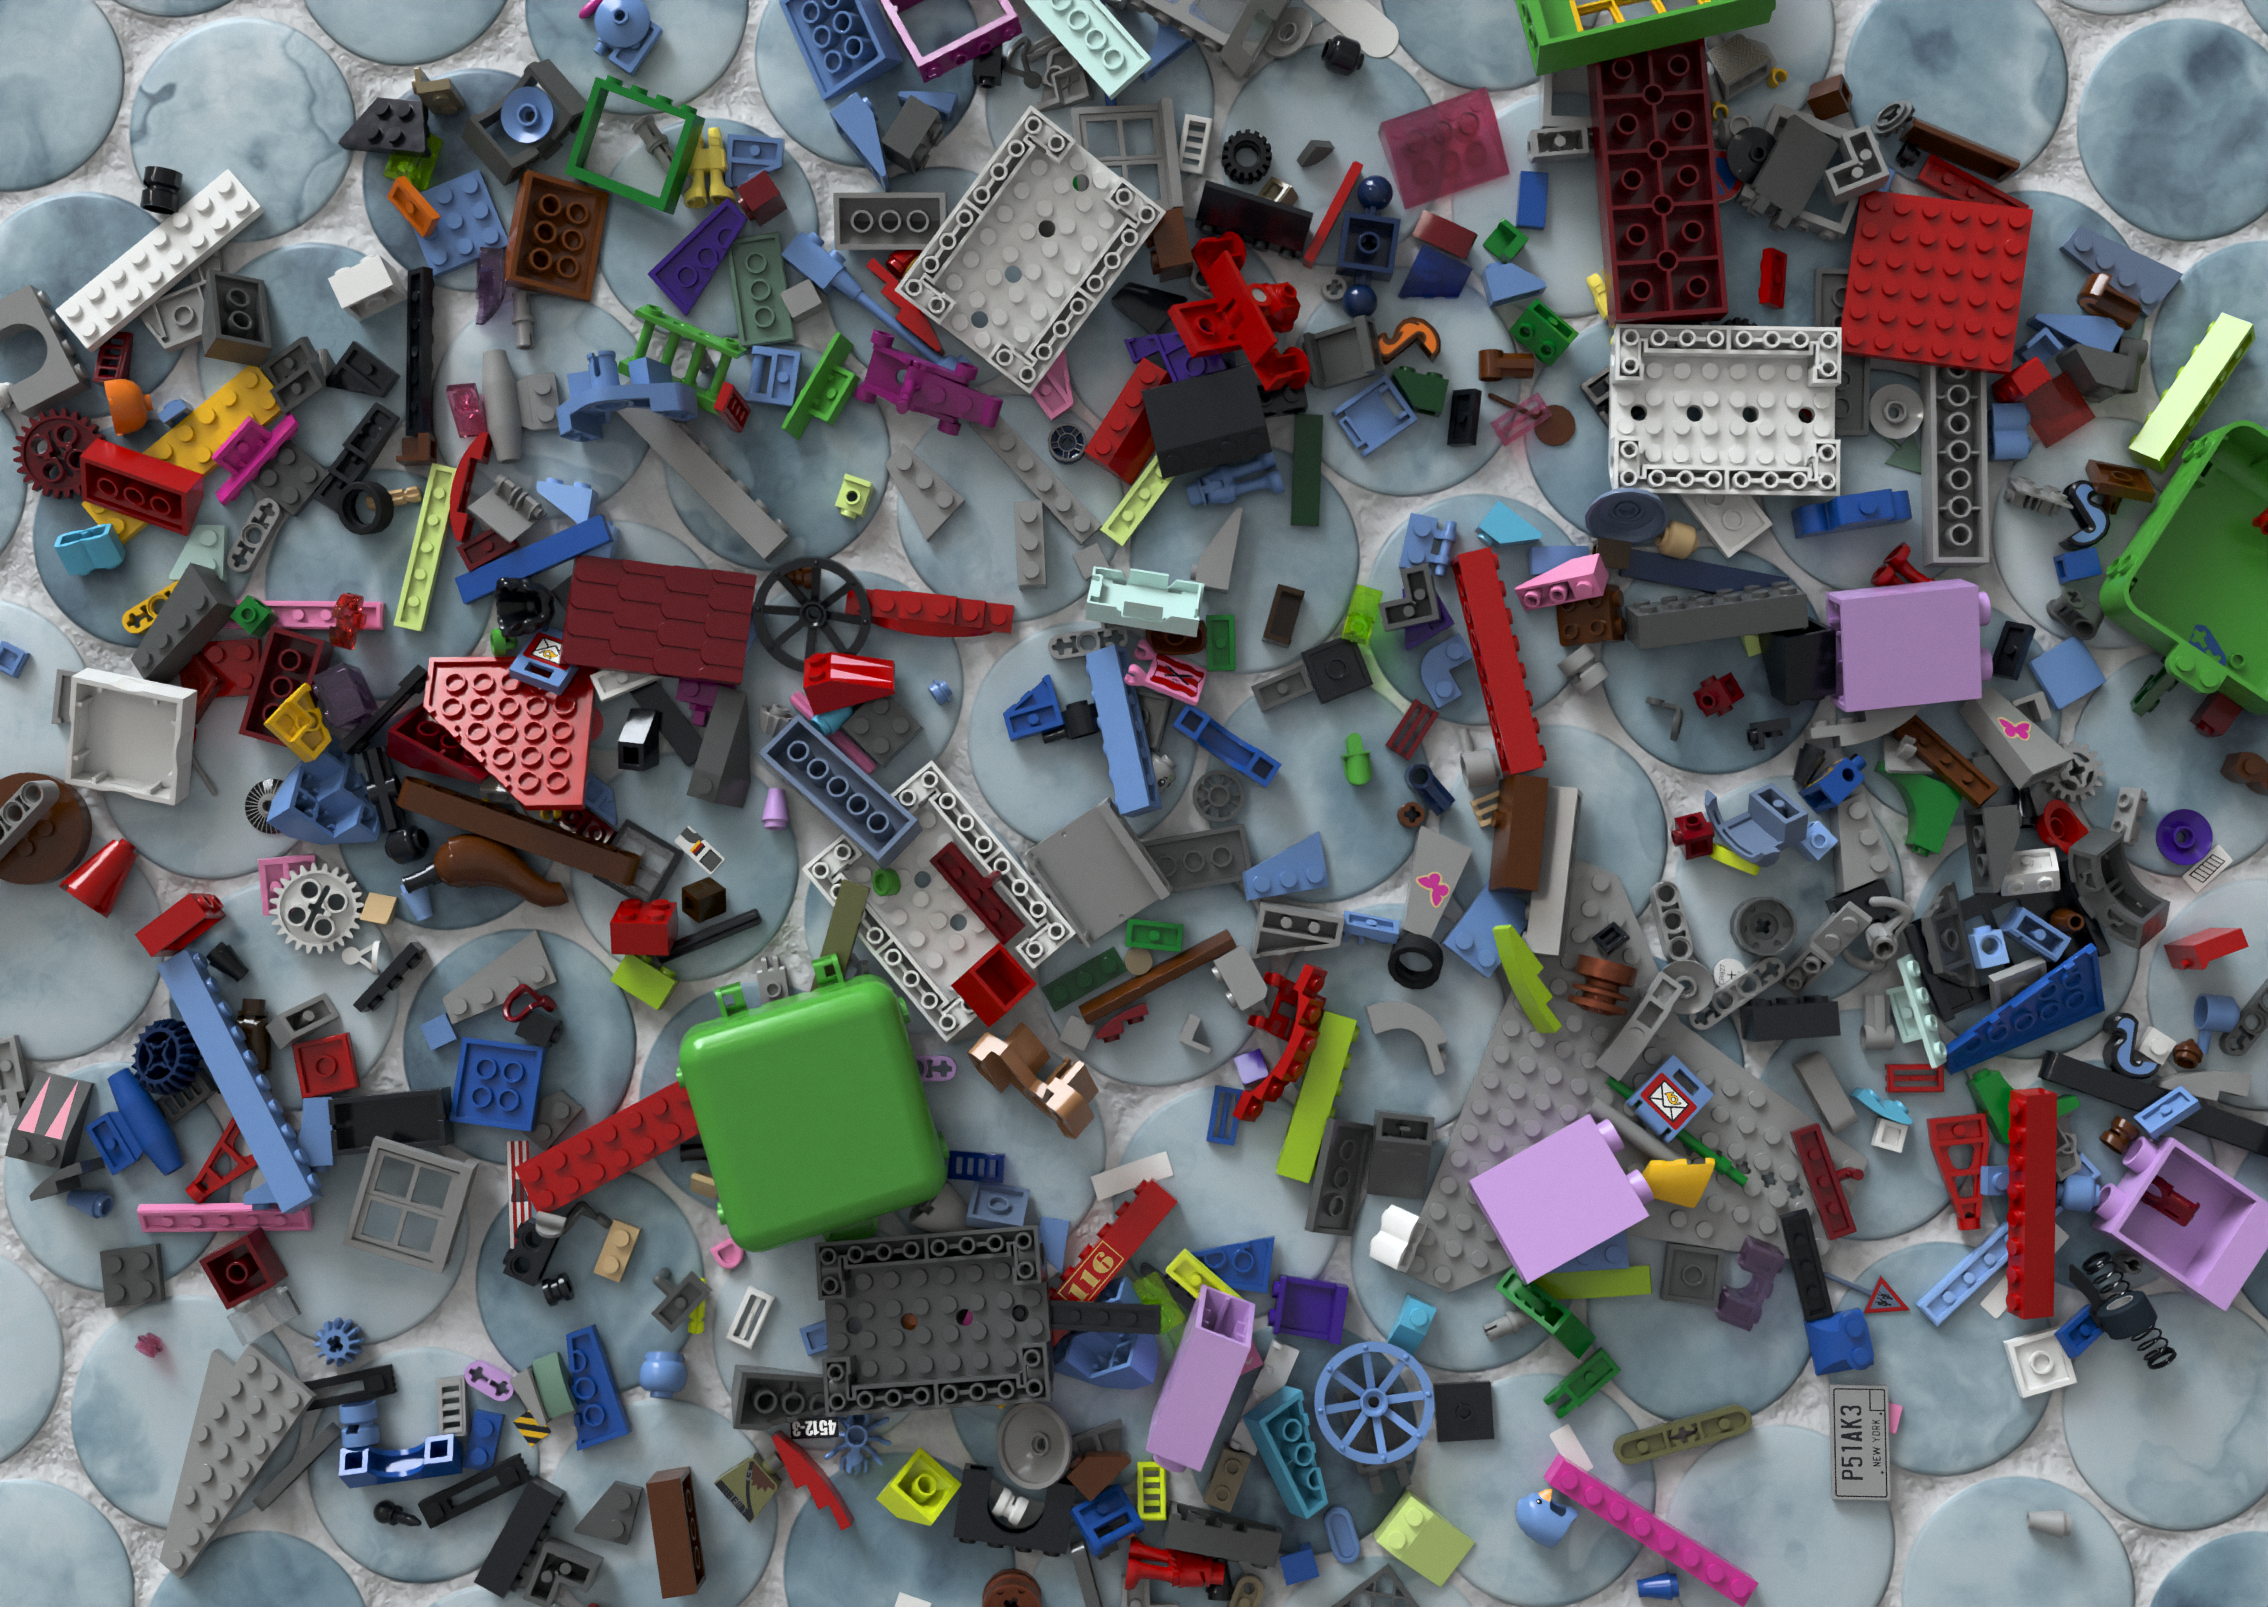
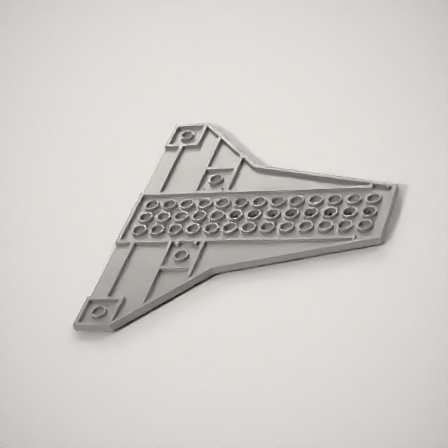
(1545, 1081)

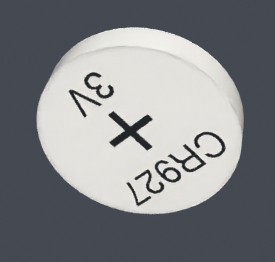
(1726, 970)

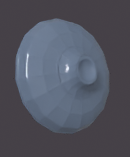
(1627, 515)

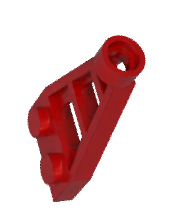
(1961, 1130)
(211, 1176)

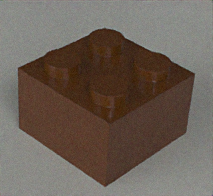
(1170, 247)

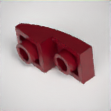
(1444, 234)
(586, 824)
(1112, 1029)

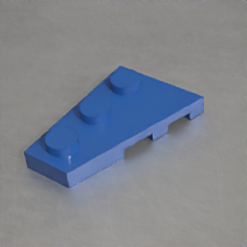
(1241, 1264)

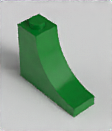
(1929, 809)
(1993, 1096)
(1547, 1313)

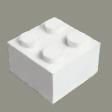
(367, 287)

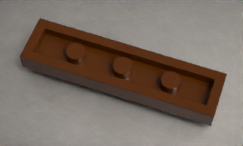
(1947, 762)

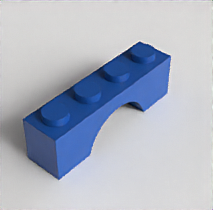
(1226, 746)
(374, 1466)

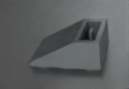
(1400, 1154)

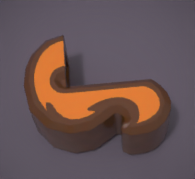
(2104, 301)
(1406, 334)

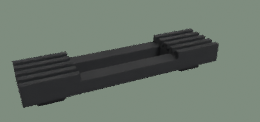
(357, 739)
(376, 1381)
(510, 1474)

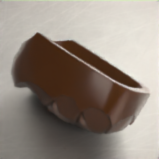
(1177, 644)

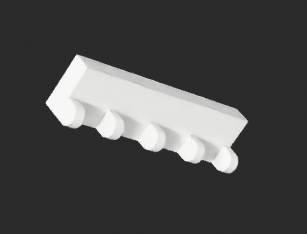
(1270, 1378)

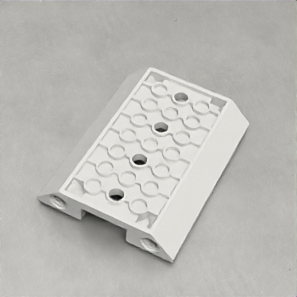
(999, 228)
(1721, 375)
(913, 928)

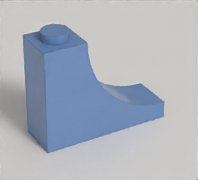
(1167, 48)

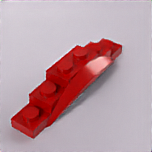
(934, 613)
(1298, 1050)

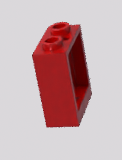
(181, 924)

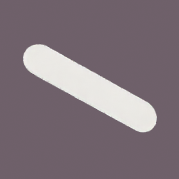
(1359, 22)

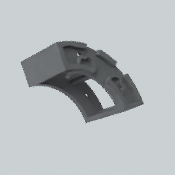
(563, 94)
(2099, 896)

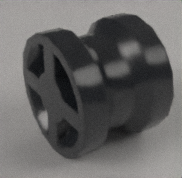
(558, 1289)

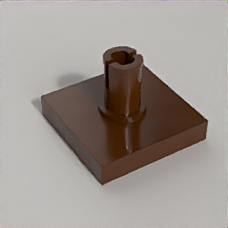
(2119, 483)

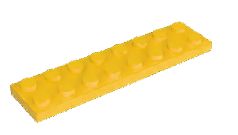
(201, 435)

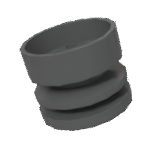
(1779, 926)

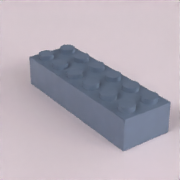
(841, 792)

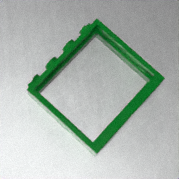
(681, 159)

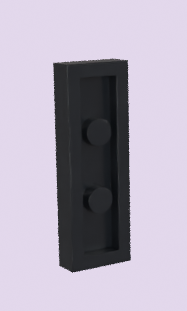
(390, 978)

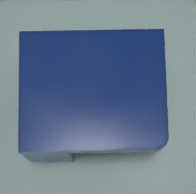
(2077, 565)
(1299, 1565)

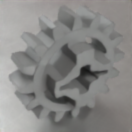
(2077, 781)

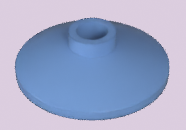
(627, 31)
(516, 114)

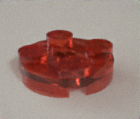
(349, 620)

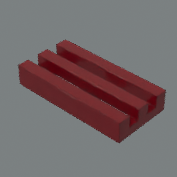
(1424, 710)

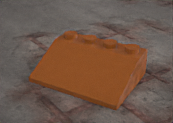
(554, 236)

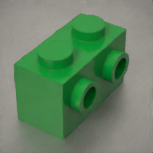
(1543, 332)

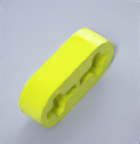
(1727, 856)

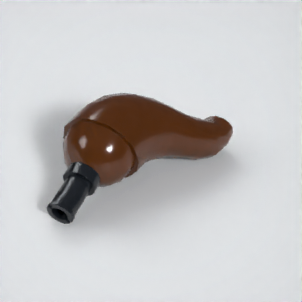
(482, 861)

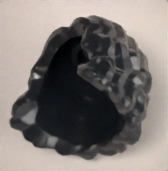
(522, 606)

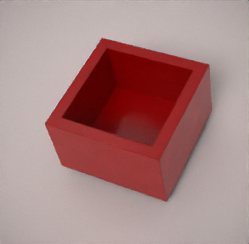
(644, 927)
(994, 985)

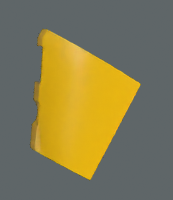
(300, 725)
(1678, 1181)

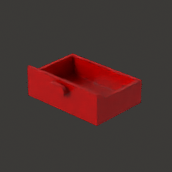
(2204, 946)

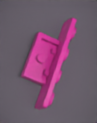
(248, 451)

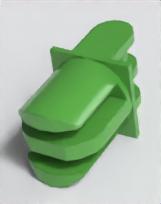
(1356, 761)

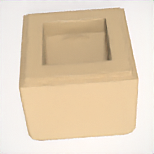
(379, 909)
(703, 1184)

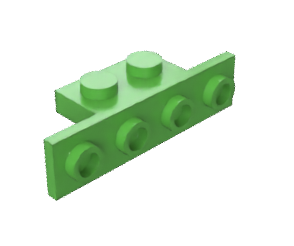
(825, 390)

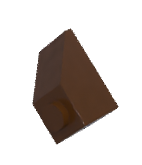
(1096, 1470)

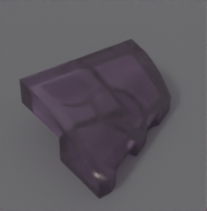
(490, 283)

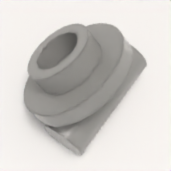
(550, 1225)

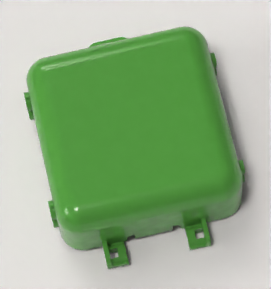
(2205, 567)
(812, 1111)

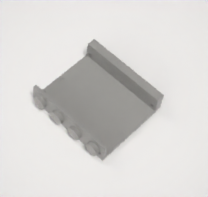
(1097, 872)

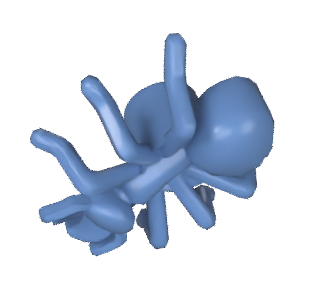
(856, 1436)

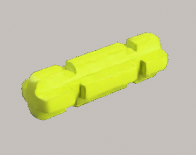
(696, 1324)

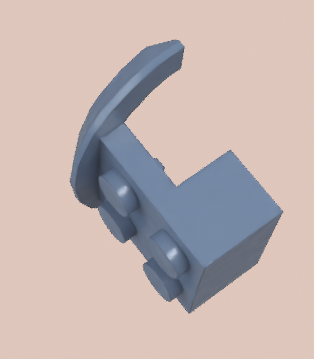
(1765, 829)

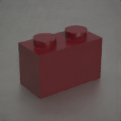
(760, 199)

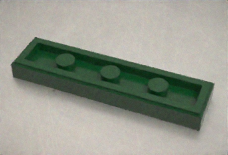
(1306, 470)

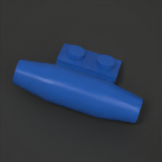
(134, 1129)

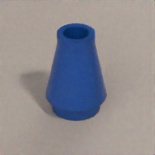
(1659, 1586)

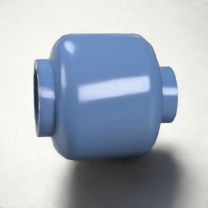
(2078, 1193)

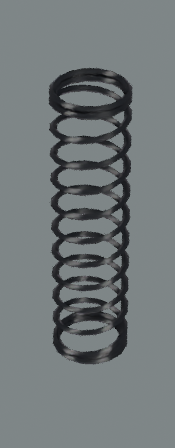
(2163, 1350)

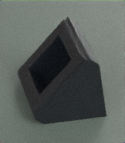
(1610, 939)

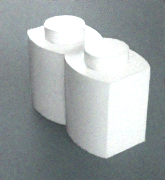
(1398, 1238)

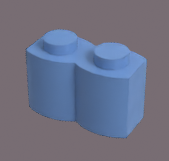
(2007, 432)

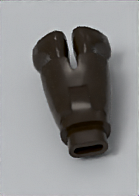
(257, 1036)

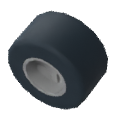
(2127, 1315)

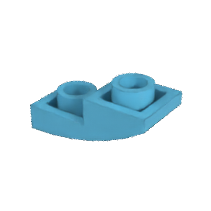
(1886, 1109)

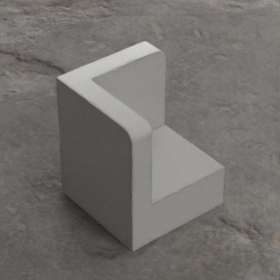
(802, 301)
(2033, 706)

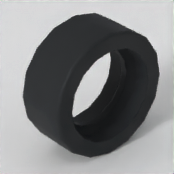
(347, 510)
(1411, 978)

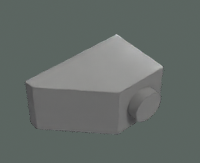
(301, 1021)

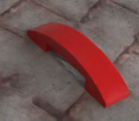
(479, 452)

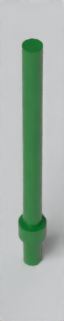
(1722, 1164)

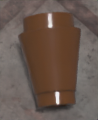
(2066, 920)

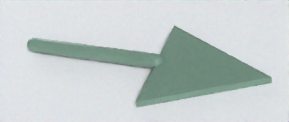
(1906, 456)

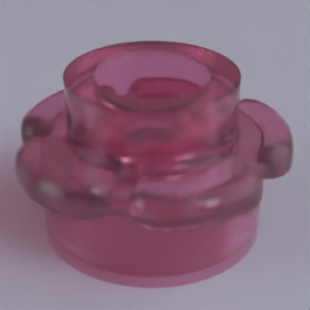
(149, 1344)

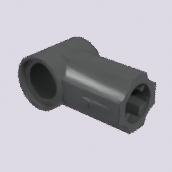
(2138, 351)

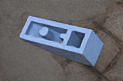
(2080, 329)

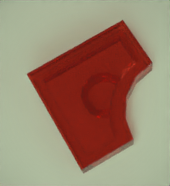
(204, 678)

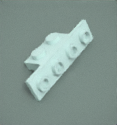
(1913, 1012)

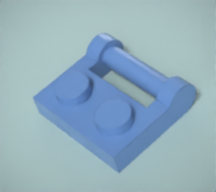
(782, 377)

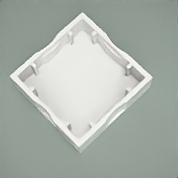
(130, 736)

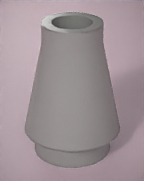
(2050, 1522)

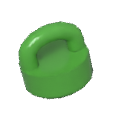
(499, 644)
(886, 882)

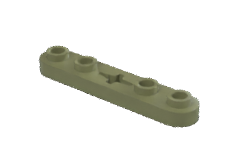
(1709, 1427)

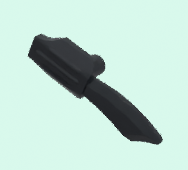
(2087, 1288)

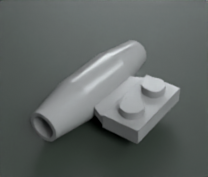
(515, 405)

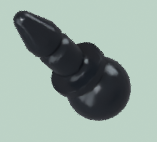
(393, 1514)

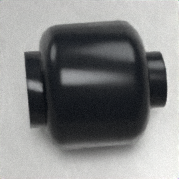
(1342, 55)
(407, 844)

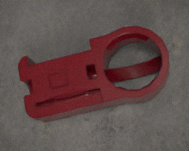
(2171, 1203)

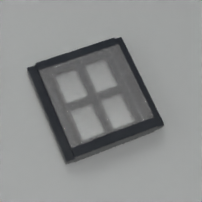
(656, 866)

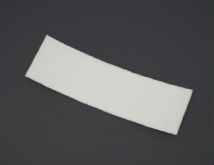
(1131, 1174)

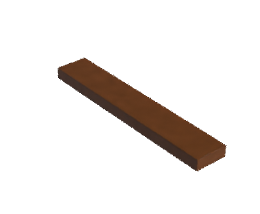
(1157, 976)

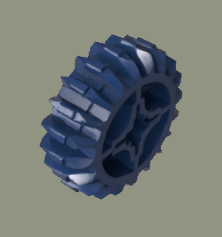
(166, 1057)

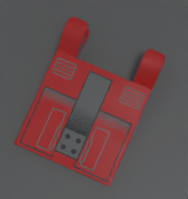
(1284, 1009)

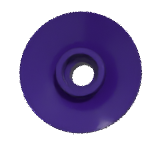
(2196, 834)

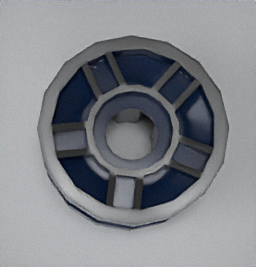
(1058, 437)

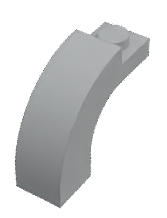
(1396, 1014)

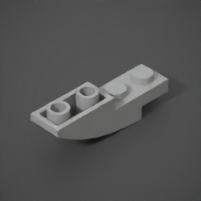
(1870, 725)
(1823, 946)
(1640, 1026)

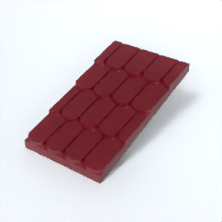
(657, 619)

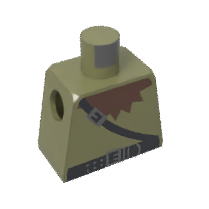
(751, 1483)

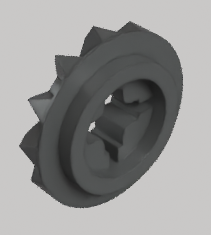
(1893, 118)

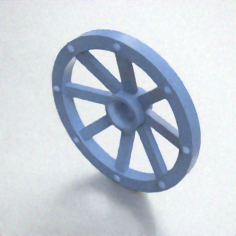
(1322, 1410)

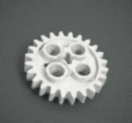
(293, 896)

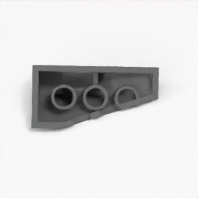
(774, 1396)

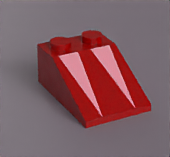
(846, 680)

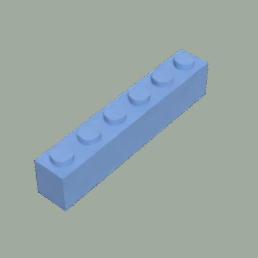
(1122, 732)

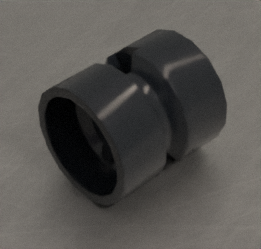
(161, 190)

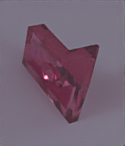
(467, 409)

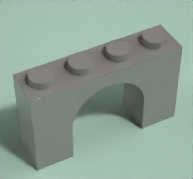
(61, 373)

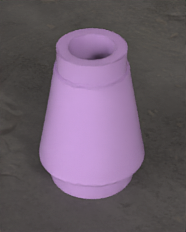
(776, 811)

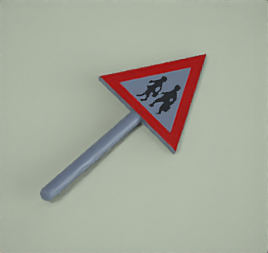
(1881, 1298)

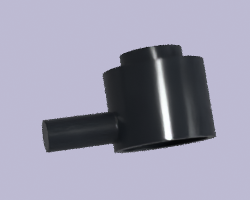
(1078, 722)

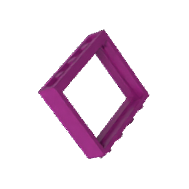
(958, 51)

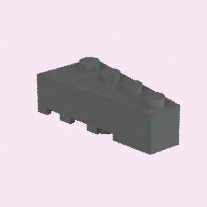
(184, 625)

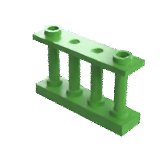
(727, 346)

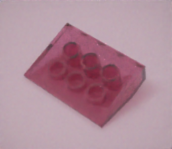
(1444, 148)

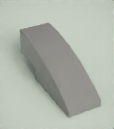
(2207, 1083)

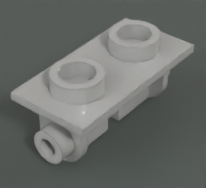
(2129, 805)

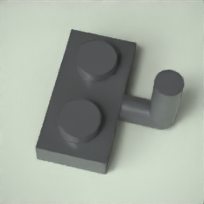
(680, 1299)

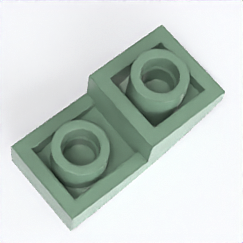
(552, 1385)

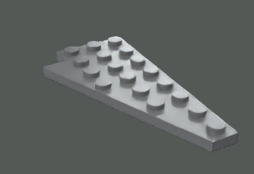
(236, 1431)

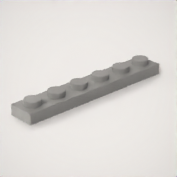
(1039, 479)

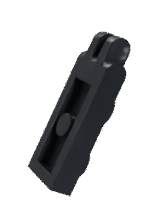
(1179, 1294)

